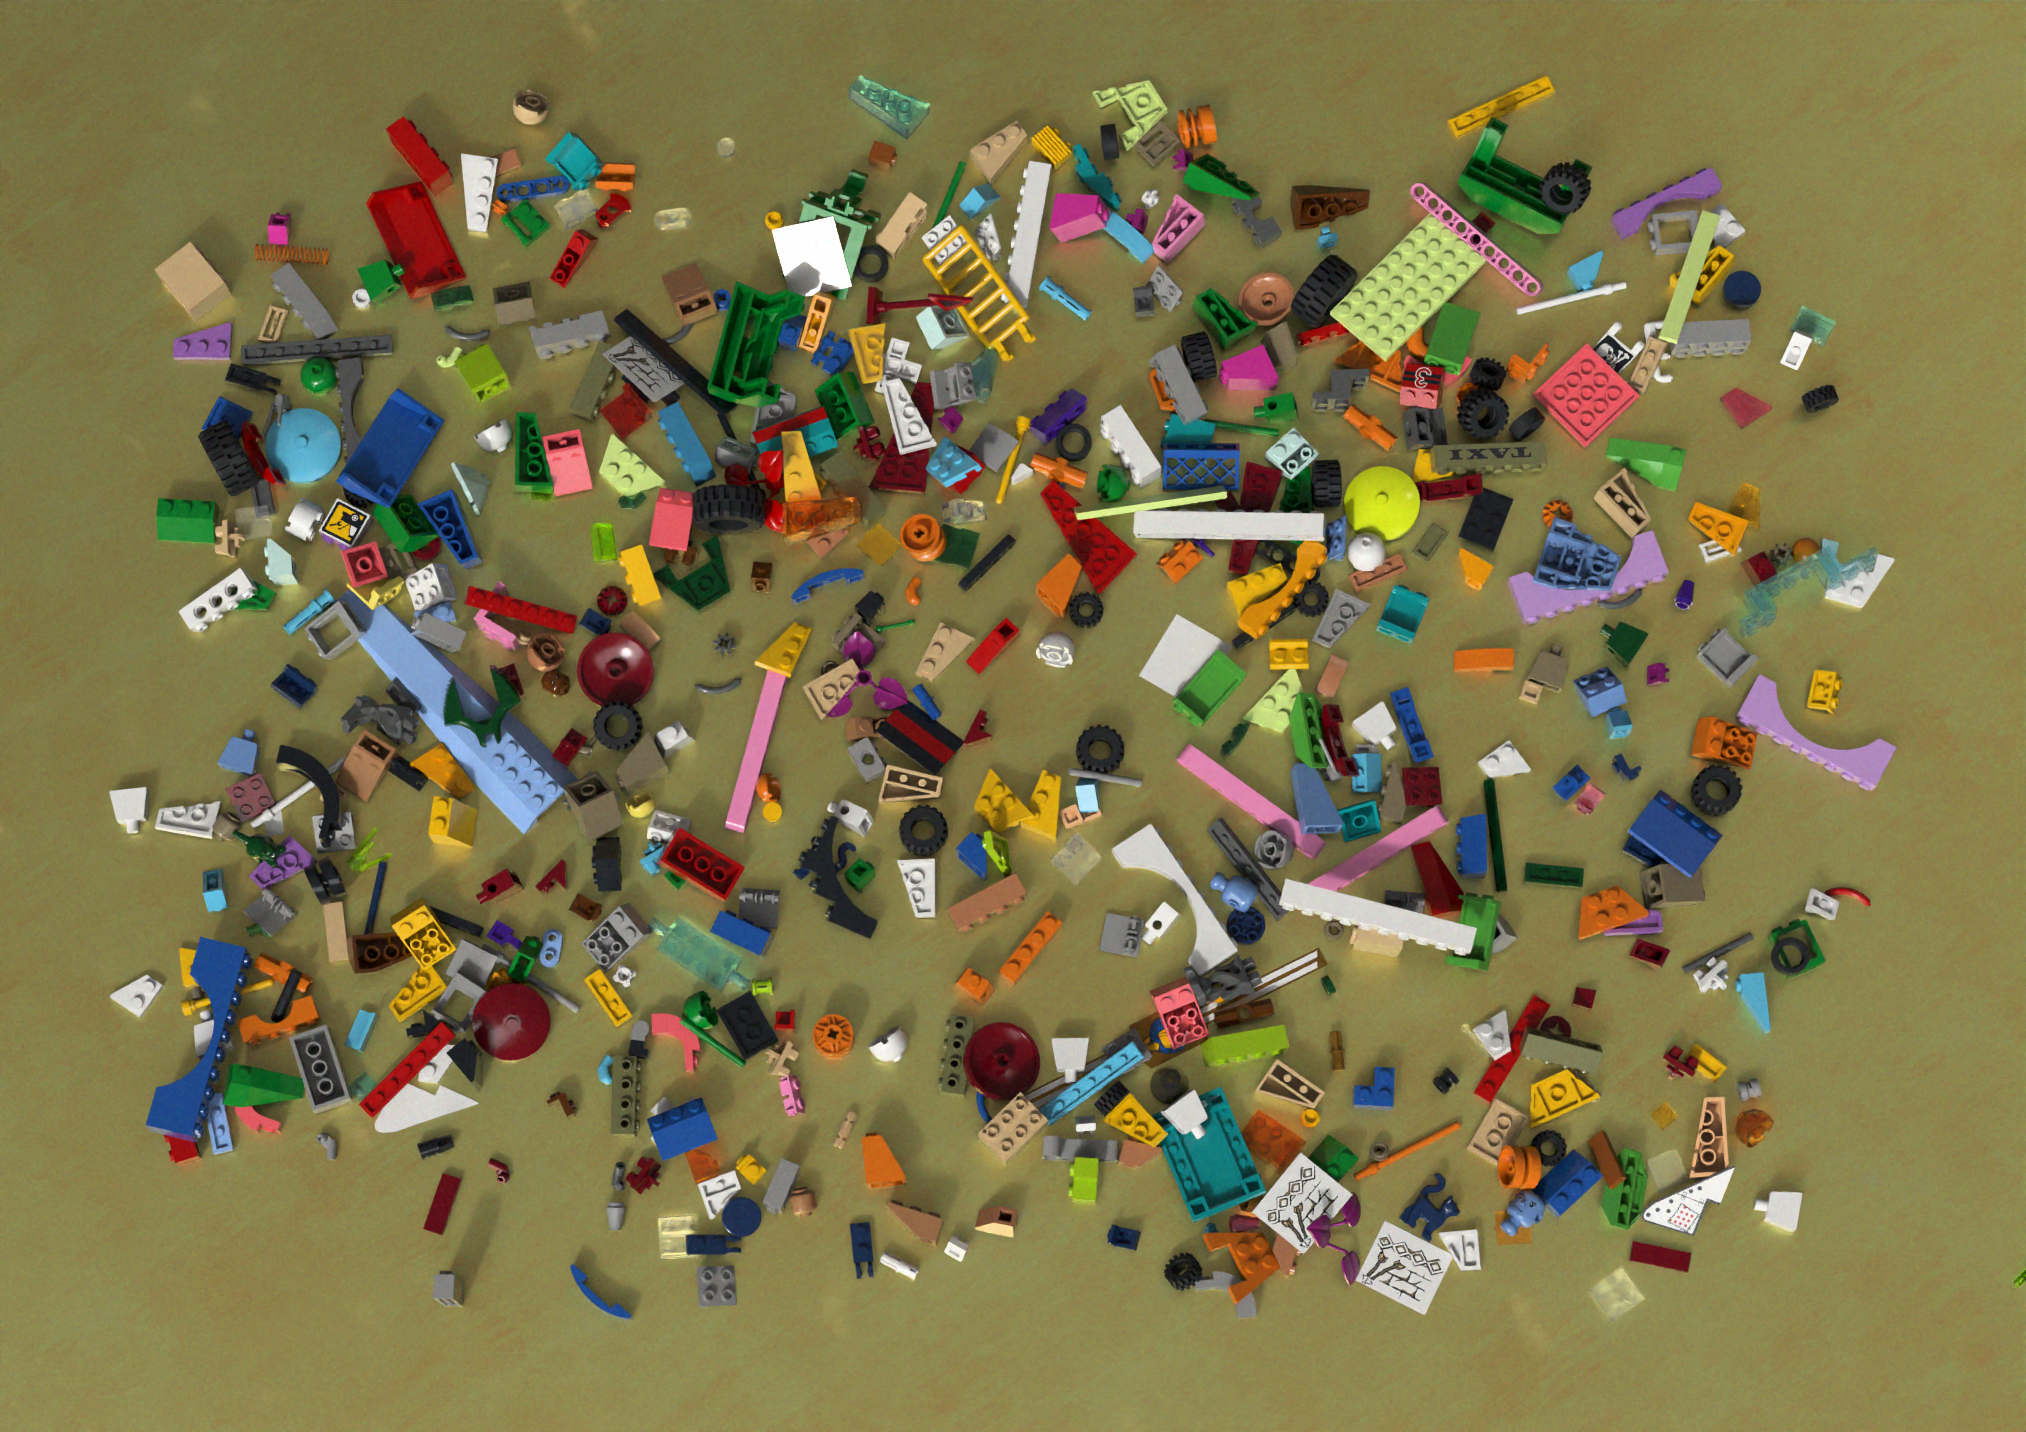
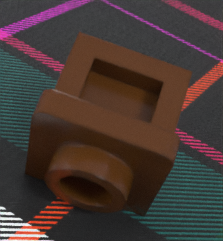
(761, 576)
(585, 908)
(568, 1105)

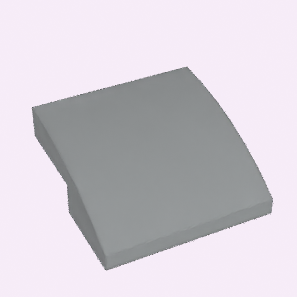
(994, 447)
(472, 962)

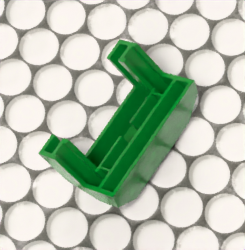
(1508, 187)
(750, 344)

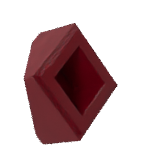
(1583, 998)

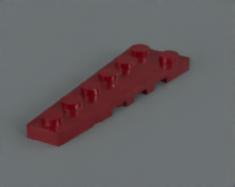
(1258, 493)

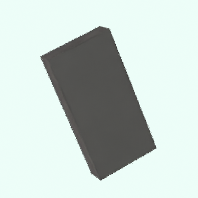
(263, 495)
(402, 696)

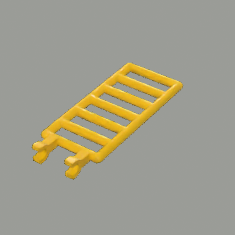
(981, 258)

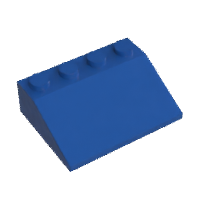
(1675, 833)

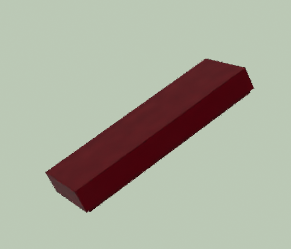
(442, 1204)
(1660, 1257)

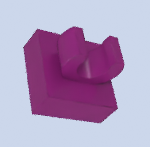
(1183, 159)
(1138, 220)
(951, 419)
(1656, 674)

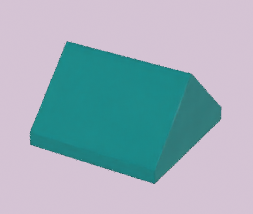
(1359, 820)

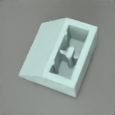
(1291, 454)
(280, 565)

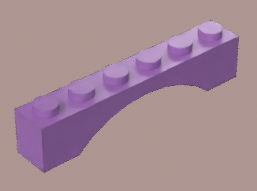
(1699, 187)

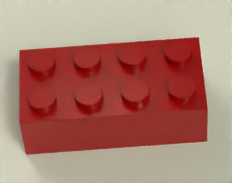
(420, 155)
(700, 864)

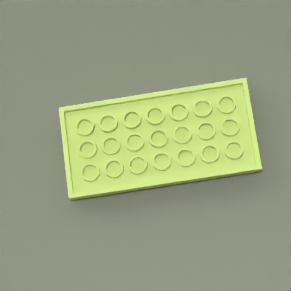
(1407, 287)

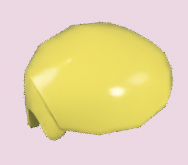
(641, 805)

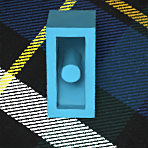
(1585, 272)
(1618, 723)
(215, 890)

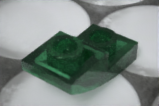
(449, 298)
(1238, 735)

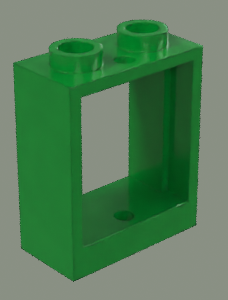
(1794, 925)

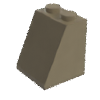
(641, 766)
(593, 805)
(1670, 888)

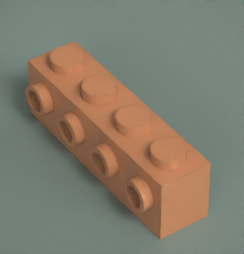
(987, 902)

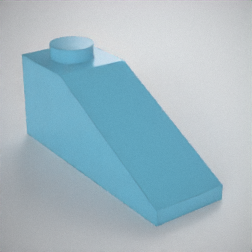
(1753, 994)

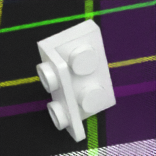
(663, 825)

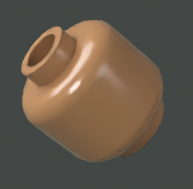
(802, 1201)

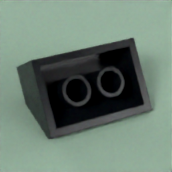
(469, 1061)

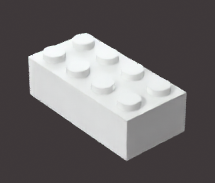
(1130, 446)

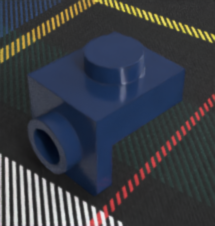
(595, 622)
(1620, 766)
(1123, 1237)

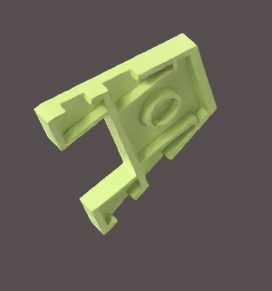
(1141, 105)

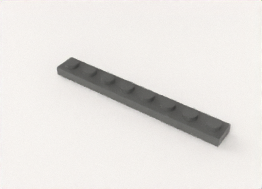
(325, 348)

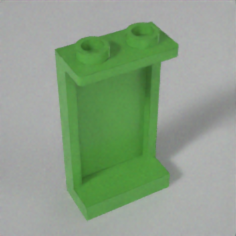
(1451, 338)
(1209, 689)
(1483, 915)

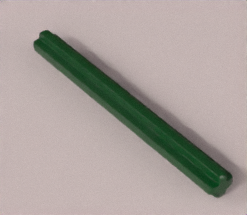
(1495, 835)

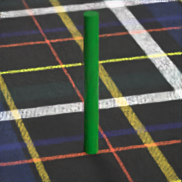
(950, 193)
(1244, 428)
(713, 1042)

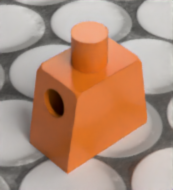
(975, 986)

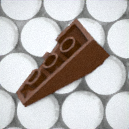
(1320, 204)
(375, 951)

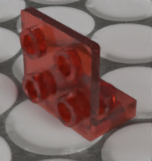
(626, 412)

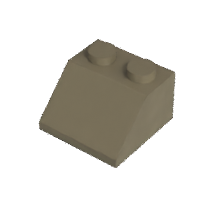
(514, 303)
(1280, 347)

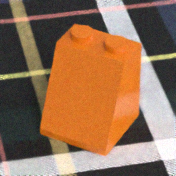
(1059, 585)
(880, 1164)

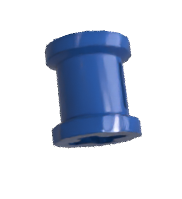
(722, 294)

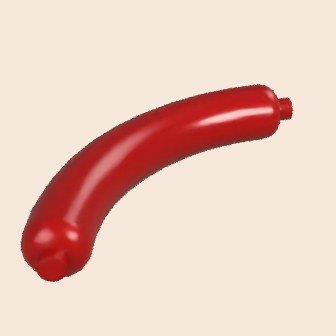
(1850, 892)

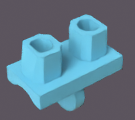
(649, 862)

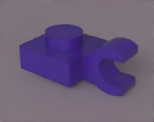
(502, 934)

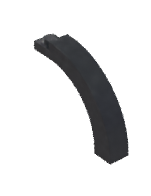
(304, 764)

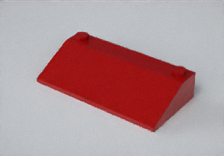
(415, 239)

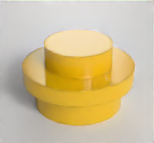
(774, 220)
(1310, 1117)

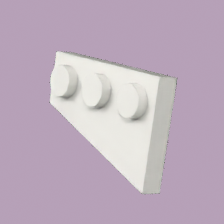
(189, 820)
(920, 882)

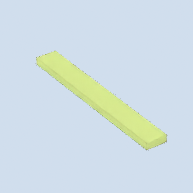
(1689, 277)
(1150, 502)

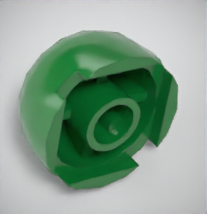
(318, 376)
(1112, 483)
(699, 1012)

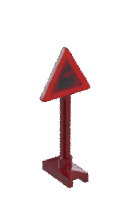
(877, 306)

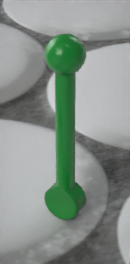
(879, 629)

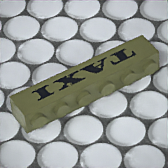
(1488, 457)

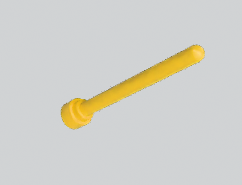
(1022, 425)
(191, 1006)

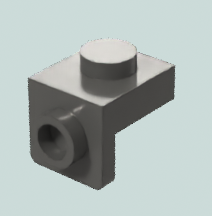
(1143, 301)

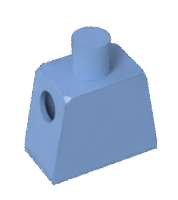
(241, 754)

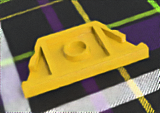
(1000, 804)
(1557, 1097)

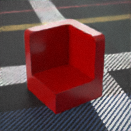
(785, 1021)

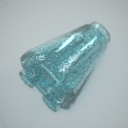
(983, 374)

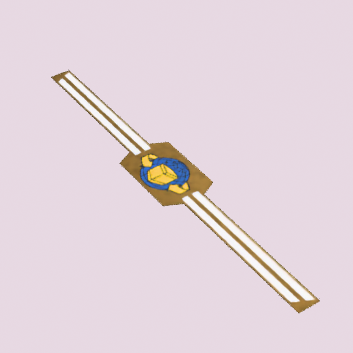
(1156, 1039)

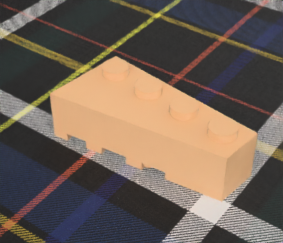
(1711, 1142)

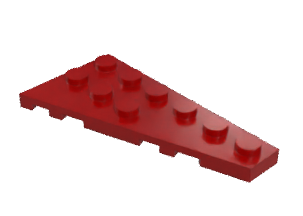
(1094, 544)

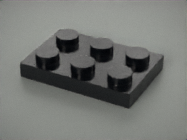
(1485, 519)
(747, 1025)

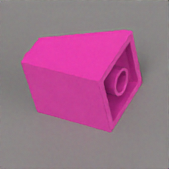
(1077, 215)
(1249, 371)

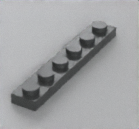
(1247, 866)

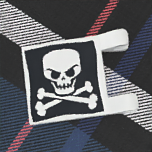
(1614, 351)

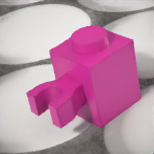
(279, 228)

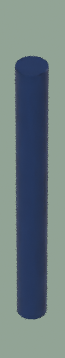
(375, 898)

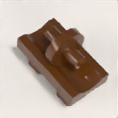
(688, 556)

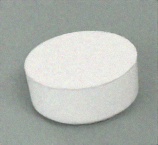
(361, 298)

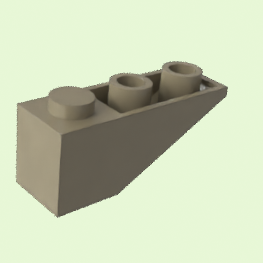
(1393, 804)

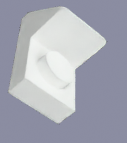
(1796, 349)
(1821, 904)

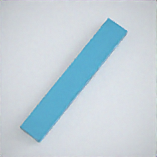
(1092, 1083)

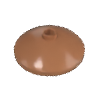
(1263, 289)

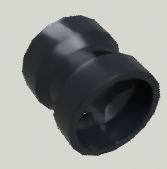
(1445, 1081)

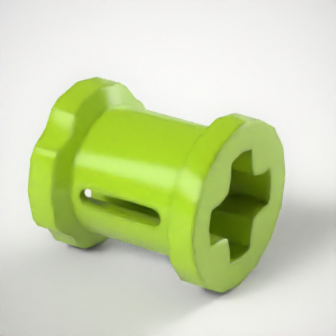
(756, 990)

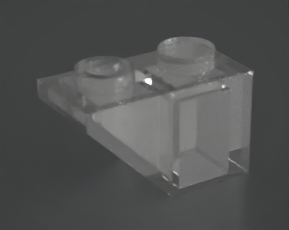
(963, 511)

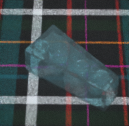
(889, 106)

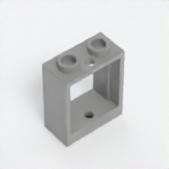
(1676, 248)
(351, 621)
(438, 632)
(781, 1186)

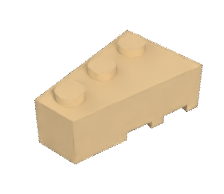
(902, 225)
(908, 785)
(1290, 1086)

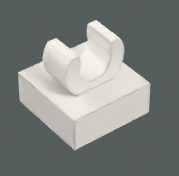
(1085, 1123)
(957, 1248)

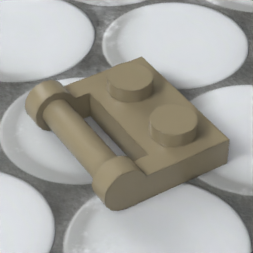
(1160, 146)
(393, 564)

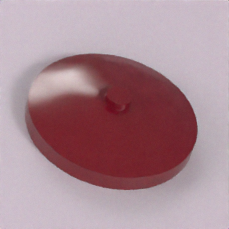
(615, 669)
(511, 1021)
(1001, 1061)

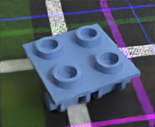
(1336, 539)

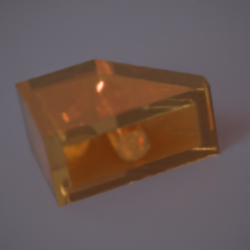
(702, 1165)

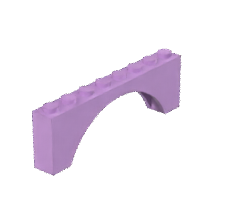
(1537, 601)
(1860, 764)

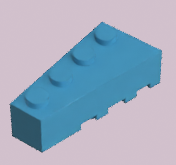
(686, 444)

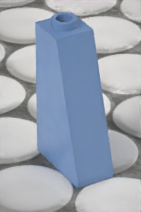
(1313, 803)

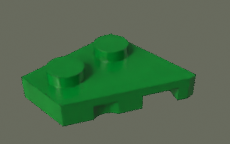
(259, 601)

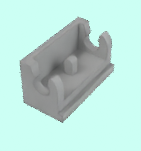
(733, 452)

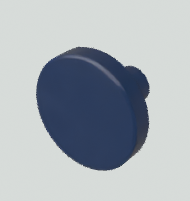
(1741, 289)
(1246, 926)
(741, 1216)

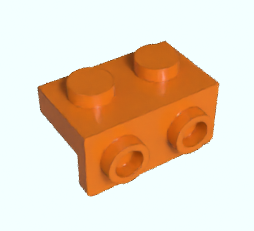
(616, 176)
(1179, 560)

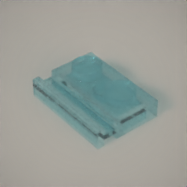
(1814, 325)

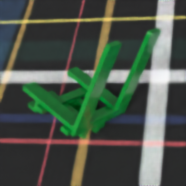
(849, 191)

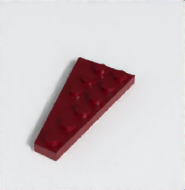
(907, 470)

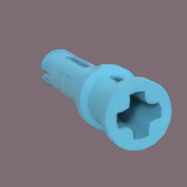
(1056, 293)
(317, 606)

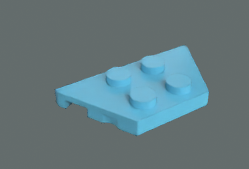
(950, 463)

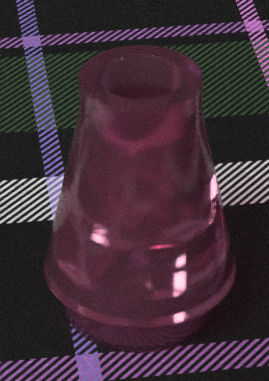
(1241, 1223)

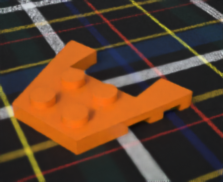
(1251, 1256)

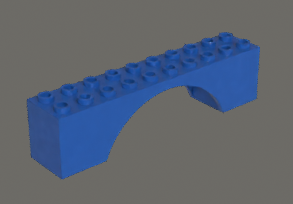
(183, 1105)

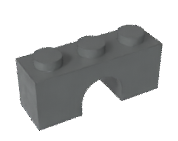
(1263, 231)

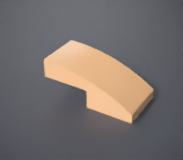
(639, 629)
(1072, 817)

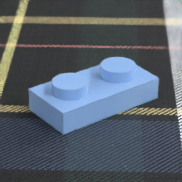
(442, 611)

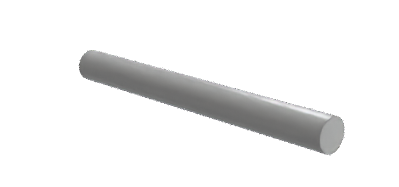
(1105, 777)

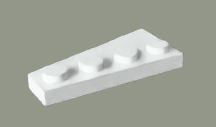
(479, 183)

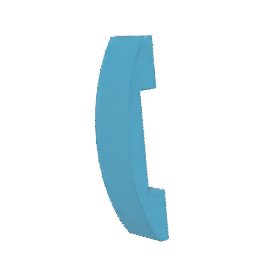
(1129, 237)

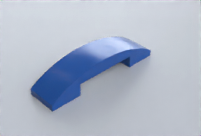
(849, 574)
(1410, 725)
(616, 1310)

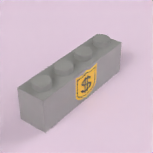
(448, 1289)

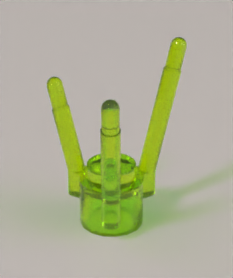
(356, 860)

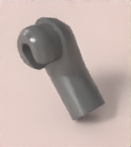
(617, 1176)

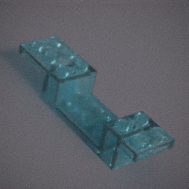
(1822, 563)

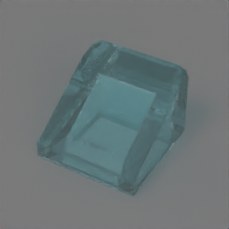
(362, 1087)

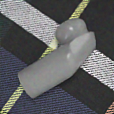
(329, 1143)

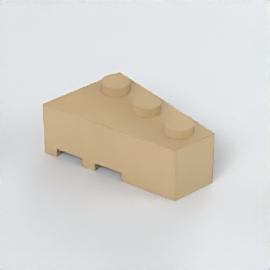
(998, 151)
(1623, 504)

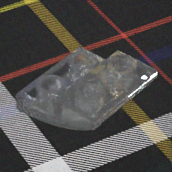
(673, 1233)
(1617, 1294)

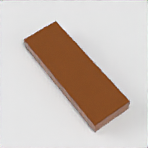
(1607, 1159)

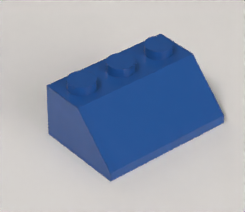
(1472, 847)
(682, 1129)
(1567, 1183)

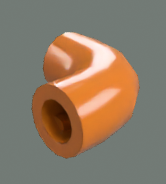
(1417, 345)

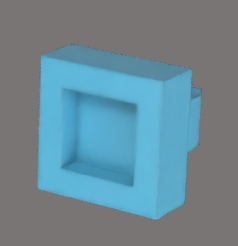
(1326, 239)

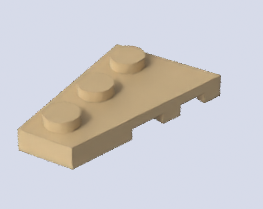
(942, 650)
(831, 687)

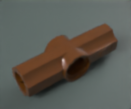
(1231, 1016)

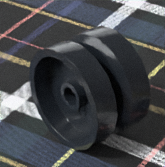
(326, 880)

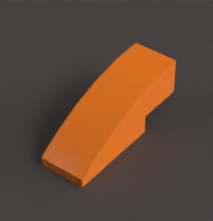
(1484, 659)

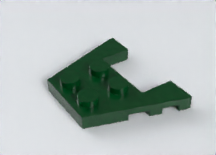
(703, 585)

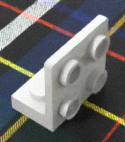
(431, 586)

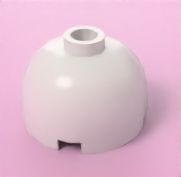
(495, 436)
(1366, 551)
(1056, 649)
(890, 1045)

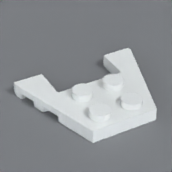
(1859, 589)

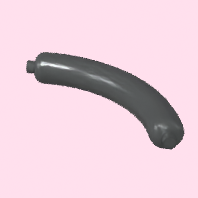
(465, 336)
(678, 336)
(1620, 604)
(718, 690)

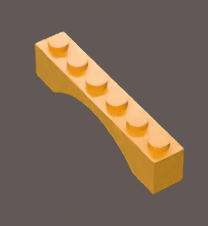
(1259, 616)

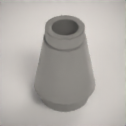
(615, 1215)

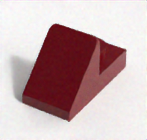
(975, 735)
(557, 874)
(1649, 953)

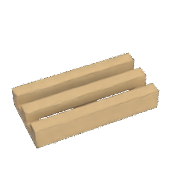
(268, 339)

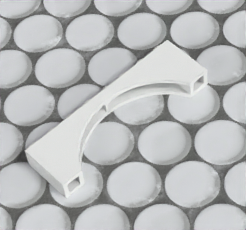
(1149, 852)

